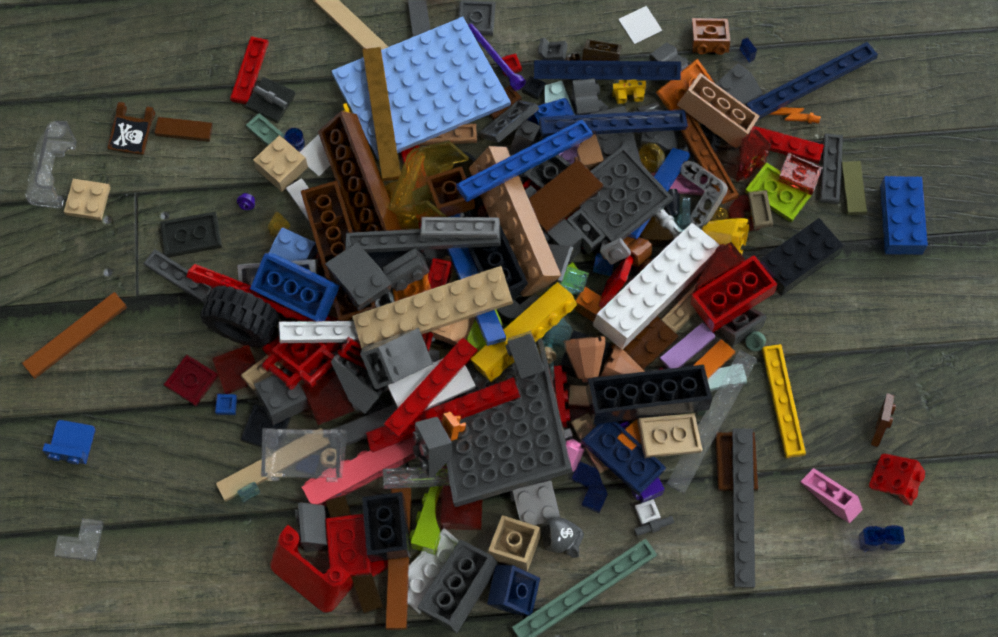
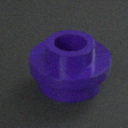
(246, 201)

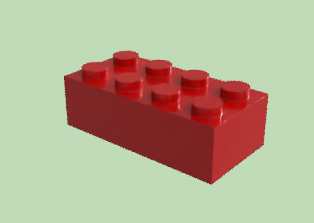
(733, 293)

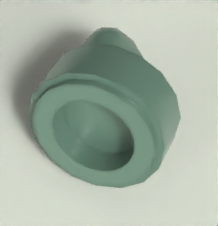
(755, 341)

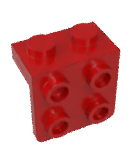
(898, 477)

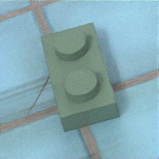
(263, 129)

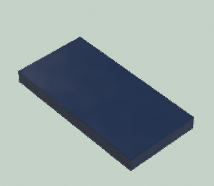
(628, 465)

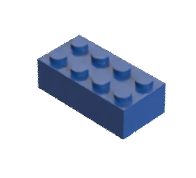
(903, 215)
(295, 287)

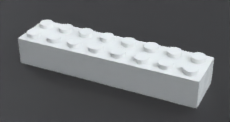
(655, 286)

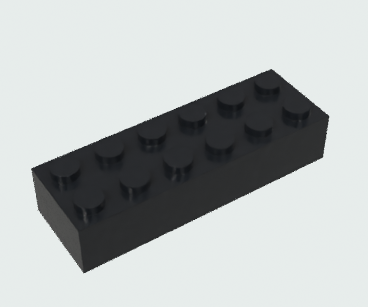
(648, 394)

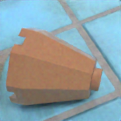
(585, 356)
(619, 363)

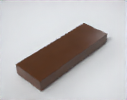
(183, 129)

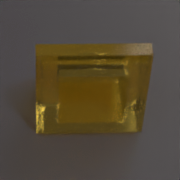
(277, 223)

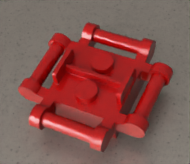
(300, 359)

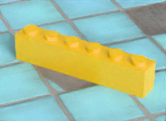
(538, 318)

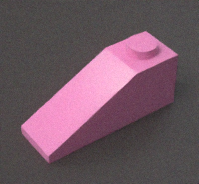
(834, 496)

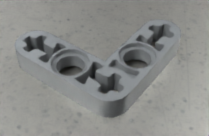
(709, 194)

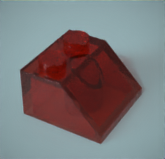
(328, 399)
(461, 517)

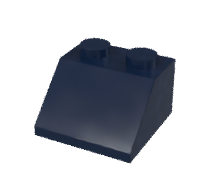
(513, 590)

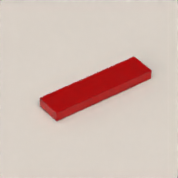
(249, 70)

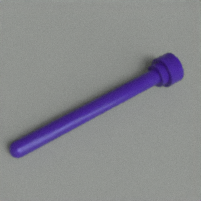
(516, 80)

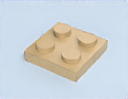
(87, 199)

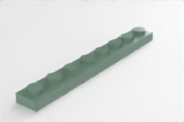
(585, 590)

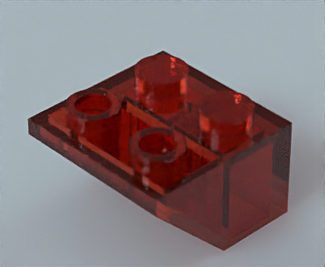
(751, 154)

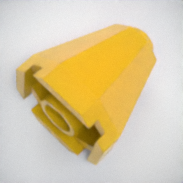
(728, 231)

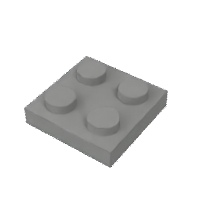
(536, 502)

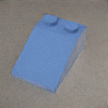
(293, 246)

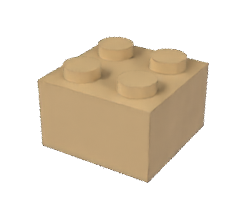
(280, 163)
(514, 542)

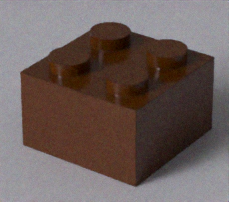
(445, 194)

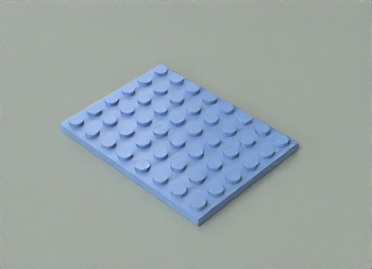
(431, 85)

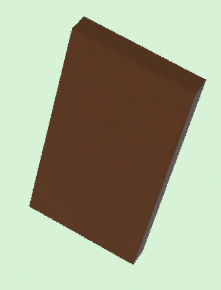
(564, 195)

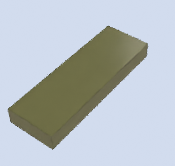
(853, 188)

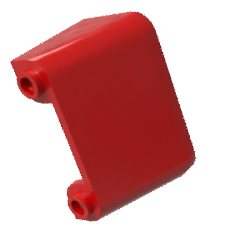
(320, 589)

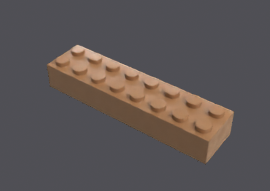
(519, 225)

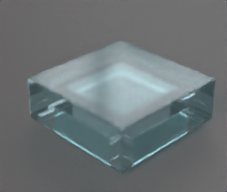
(248, 491)

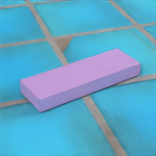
(688, 347)

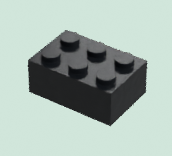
(386, 527)

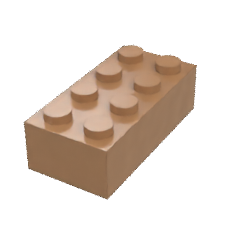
(718, 110)

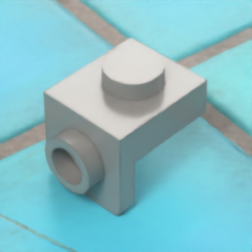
(614, 250)

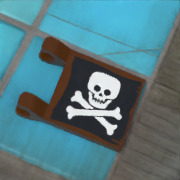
(130, 133)

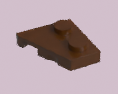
(884, 420)

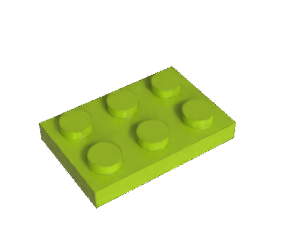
(782, 198)

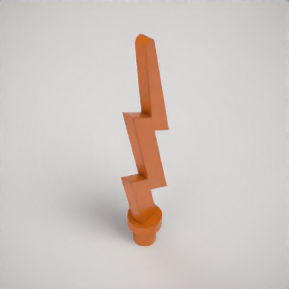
(794, 115)

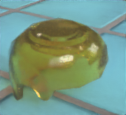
(651, 156)

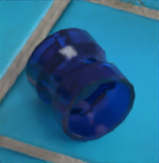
(294, 135)

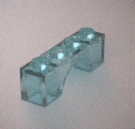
(574, 281)

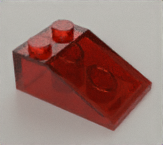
(722, 261)

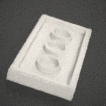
(403, 388)
(426, 568)

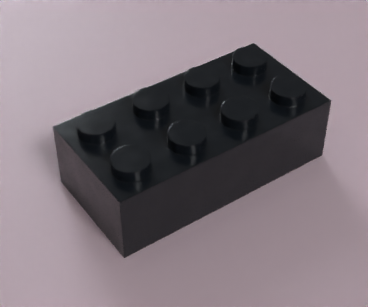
(801, 255)

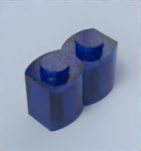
(886, 538)

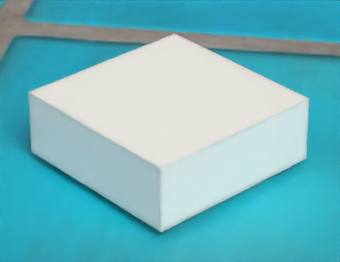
(647, 512)

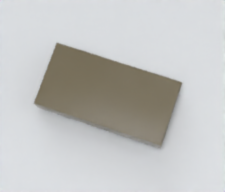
(760, 209)

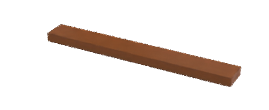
(398, 580)

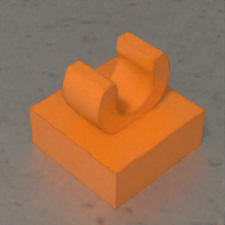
(452, 425)

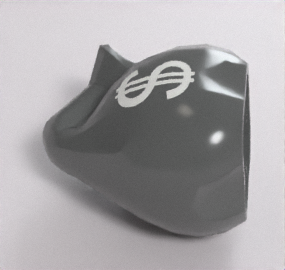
(562, 536)

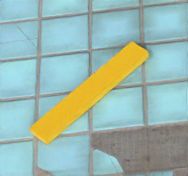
(783, 401)

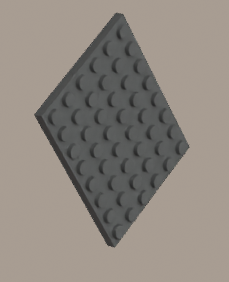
(510, 442)

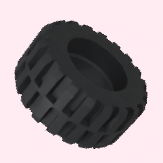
(239, 316)

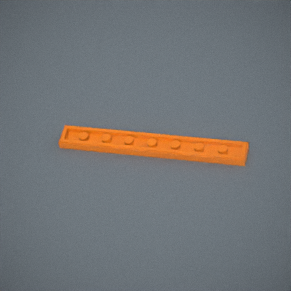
(712, 361)

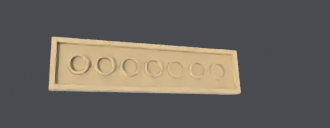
(435, 307)

